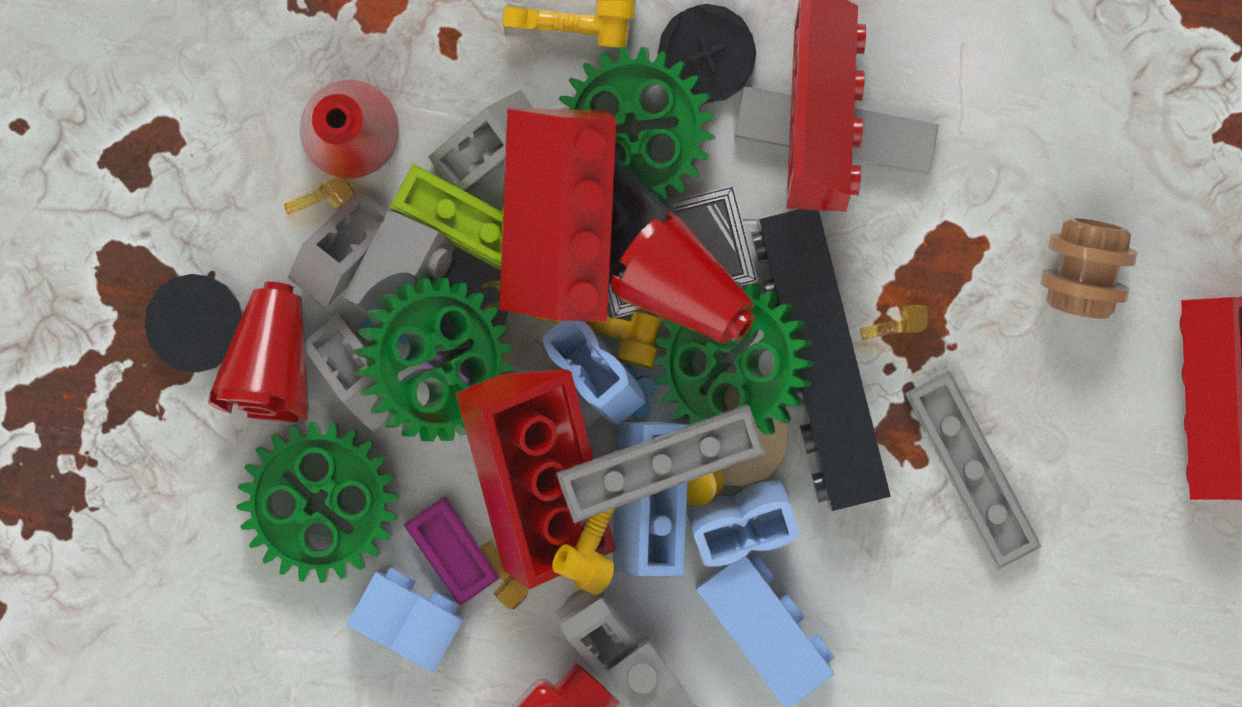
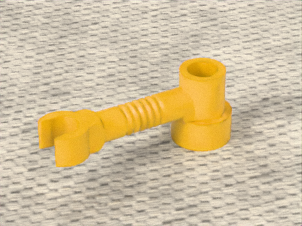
(608, 23)
(635, 337)
(583, 564)

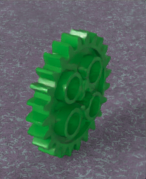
(629, 83)
(418, 316)
(764, 394)
(289, 536)

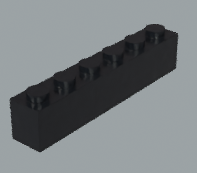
(836, 403)

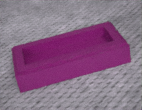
(452, 551)

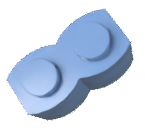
(594, 370)
(751, 520)
(406, 619)

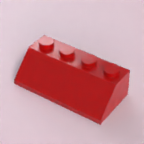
(823, 106)
(557, 213)
(1213, 396)
(519, 438)

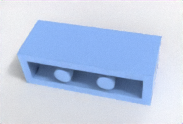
(651, 529)
(767, 629)

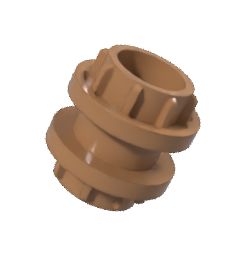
(1088, 268)

